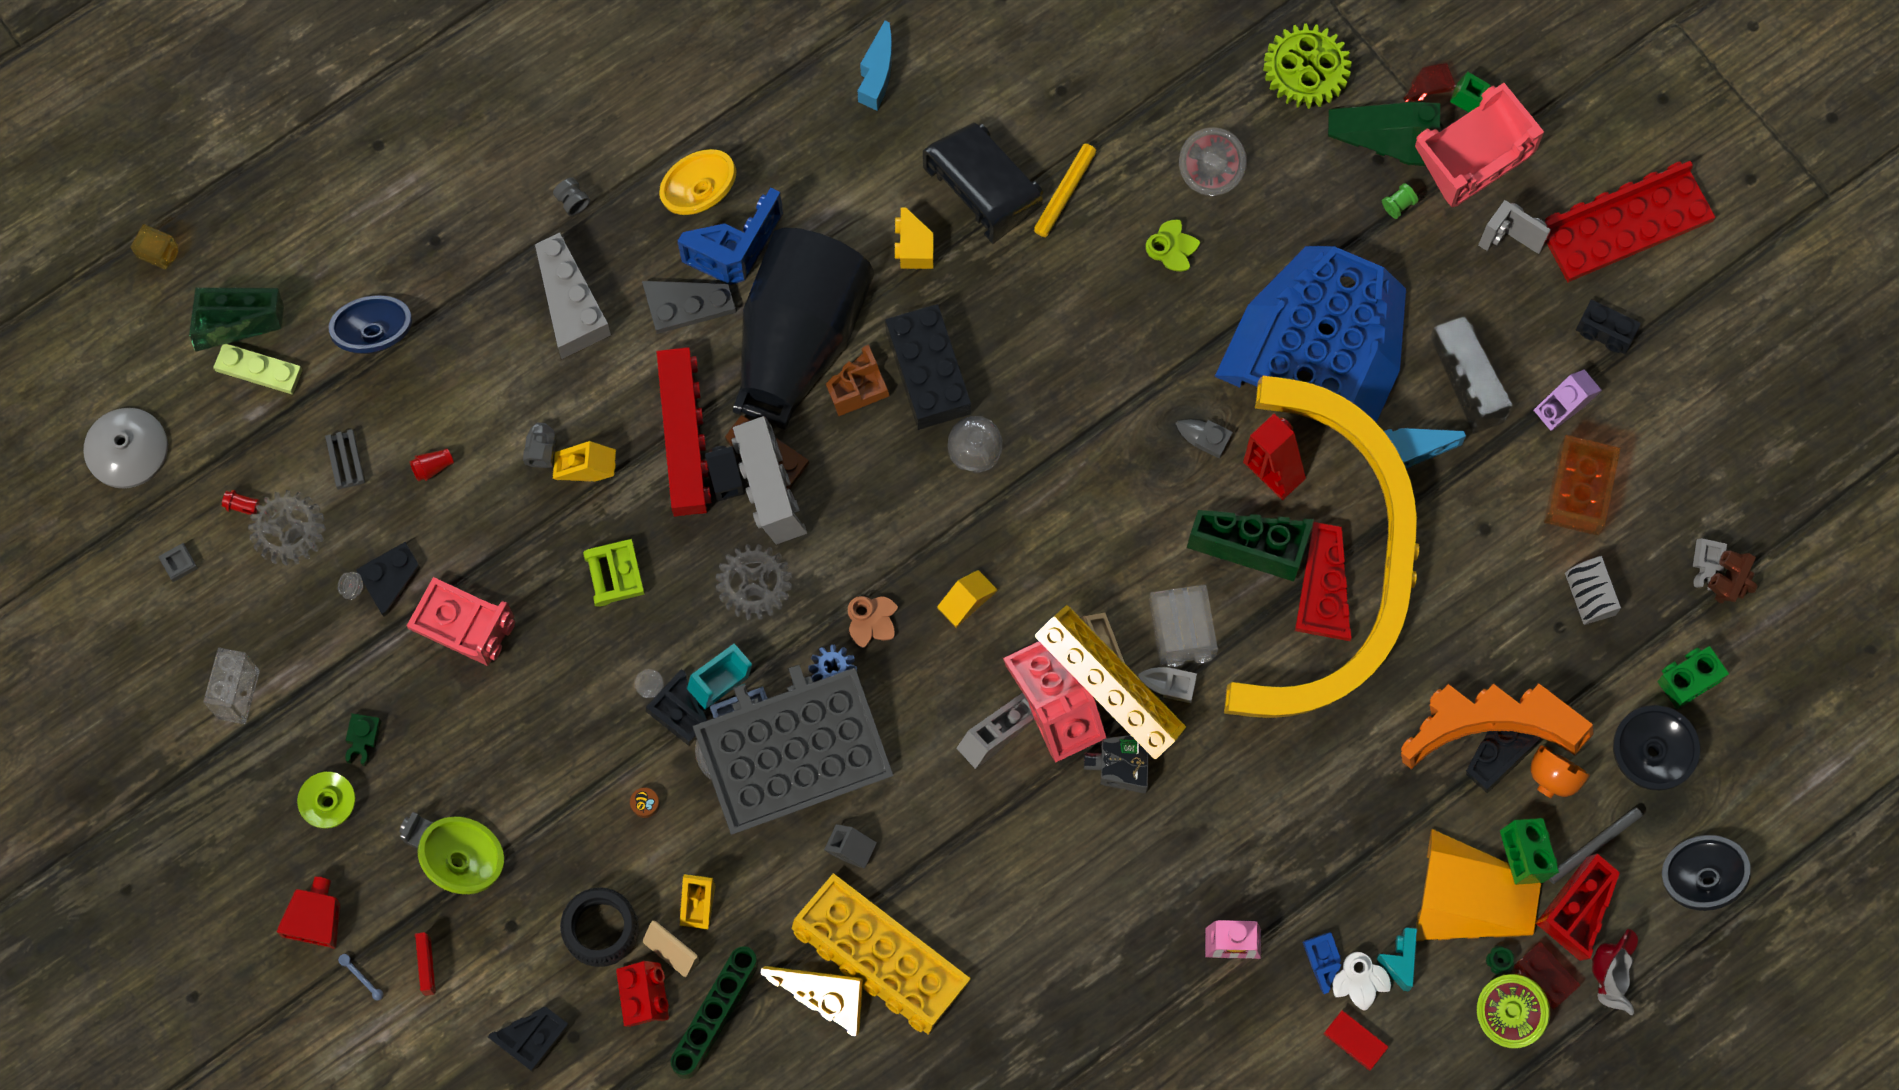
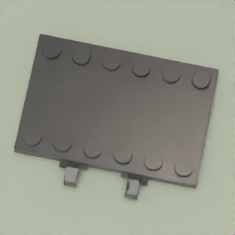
(791, 748)

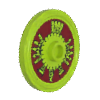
(1513, 1011)

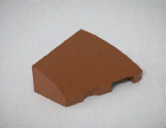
(857, 384)

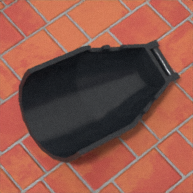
(798, 319)

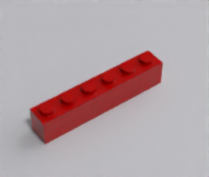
(681, 431)

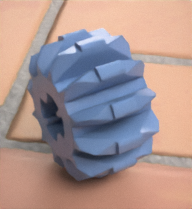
(830, 659)

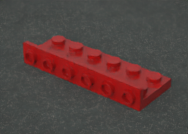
(1627, 221)

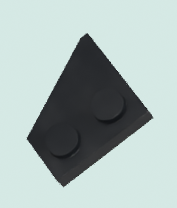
(388, 576)
(677, 708)
(531, 1037)

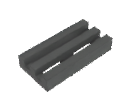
(339, 437)

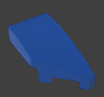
(1323, 959)

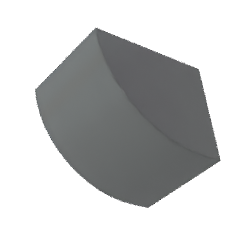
(850, 845)

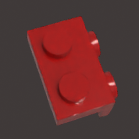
(642, 993)

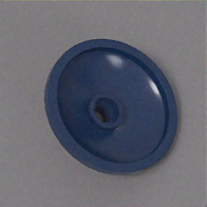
(370, 324)

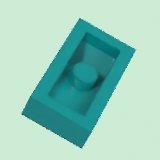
(1401, 967)

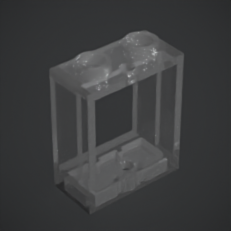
(229, 677)

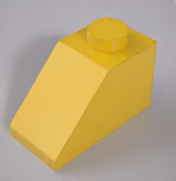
(584, 462)

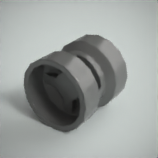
(571, 196)

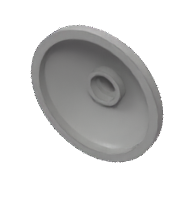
(134, 460)

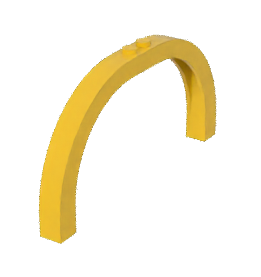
(1401, 551)

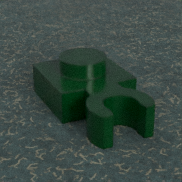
(362, 734)

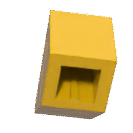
(915, 242)

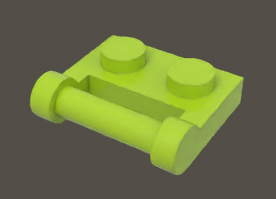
(623, 572)

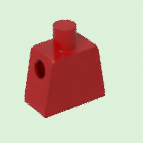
(312, 916)

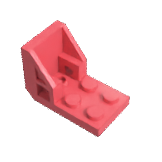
(1057, 701)

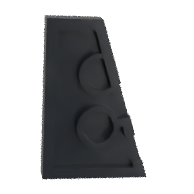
(1498, 756)

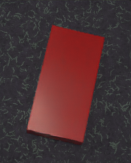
(425, 964)
(1355, 1040)

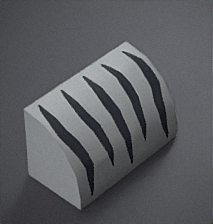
(1593, 590)

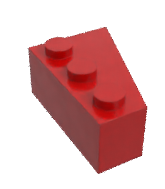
(1275, 456)
(1580, 906)

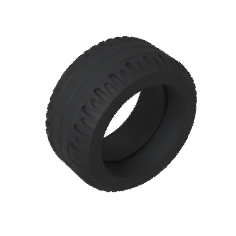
(582, 902)

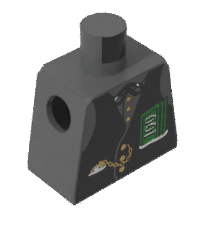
(1121, 764)

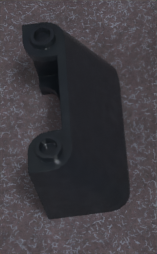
(983, 179)

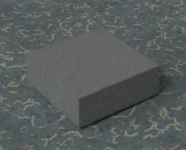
(178, 562)

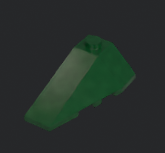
(1385, 128)

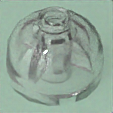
(975, 444)

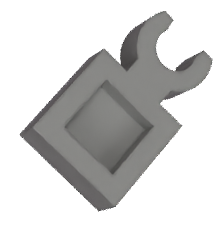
(1707, 559)

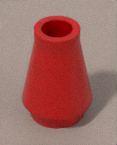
(429, 464)

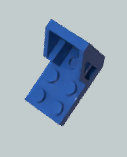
(713, 247)

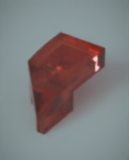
(1430, 80)

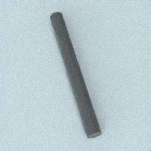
(1597, 843)

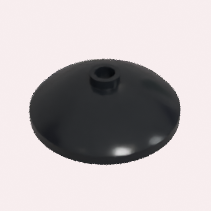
(1665, 732)
(1702, 862)

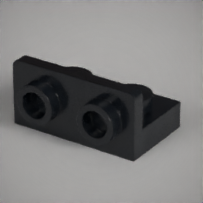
(1607, 327)

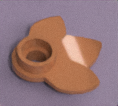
(873, 623)

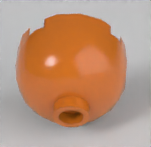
(1556, 774)

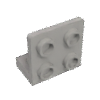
(1513, 221)

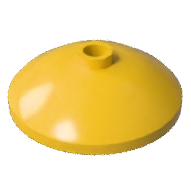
(697, 182)

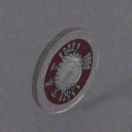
(1212, 161)

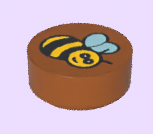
(644, 802)

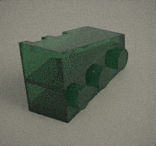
(233, 315)

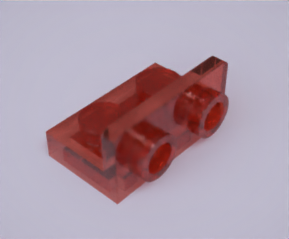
(1548, 974)

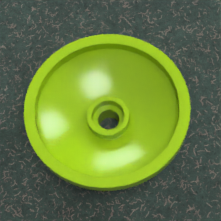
(465, 844)

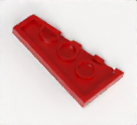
(1323, 596)

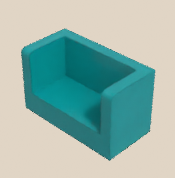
(719, 676)

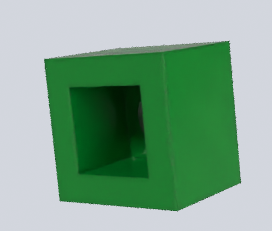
(1468, 92)

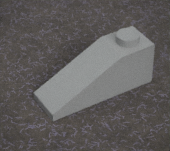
(996, 731)

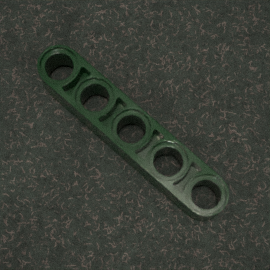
(715, 997)

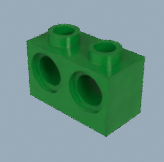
(1696, 681)
(1529, 851)

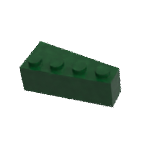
(1252, 541)

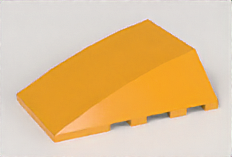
(1472, 895)

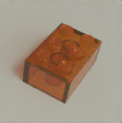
(1582, 485)

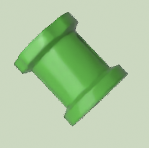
(1400, 200)

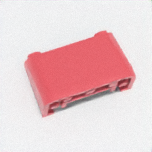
(1480, 145)

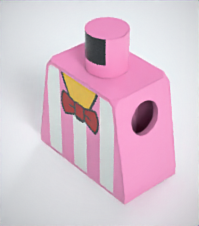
(1233, 939)

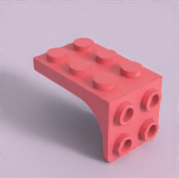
(462, 621)

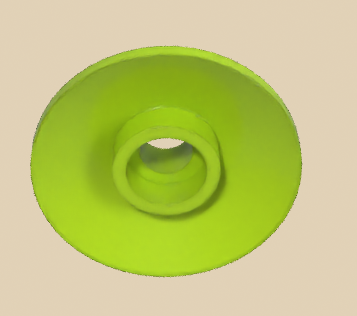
(316, 790)

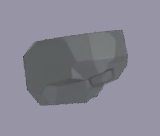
(540, 446)

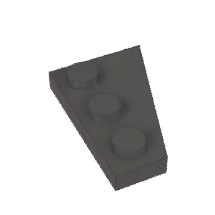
(685, 304)

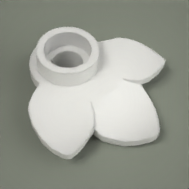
(1360, 985)

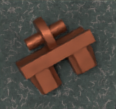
(1737, 579)

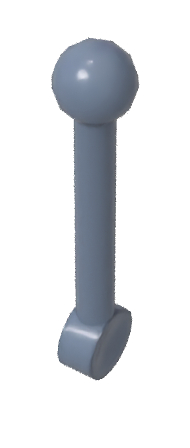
(345, 961)

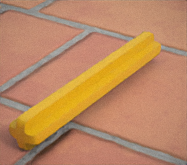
(1065, 190)

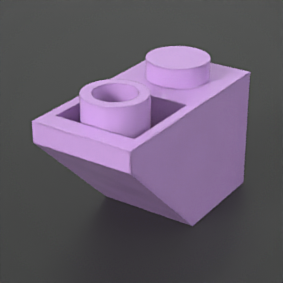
(1567, 399)

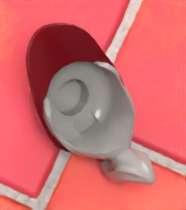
(1611, 971)

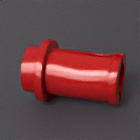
(239, 503)

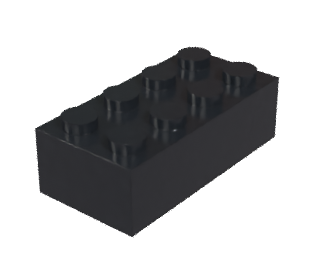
(928, 366)

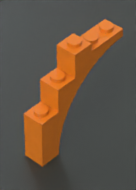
(1494, 710)

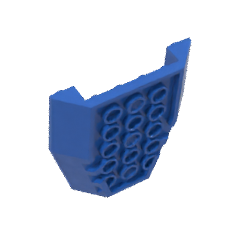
(1283, 335)

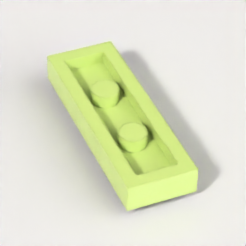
(258, 368)

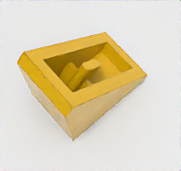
(966, 597)
(696, 901)

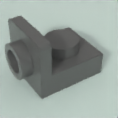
(413, 829)

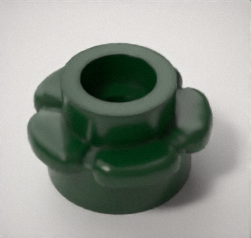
(1508, 960)

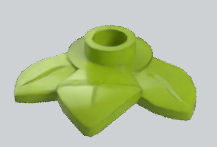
(1176, 246)

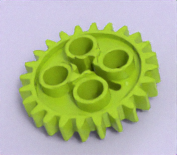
(1307, 66)

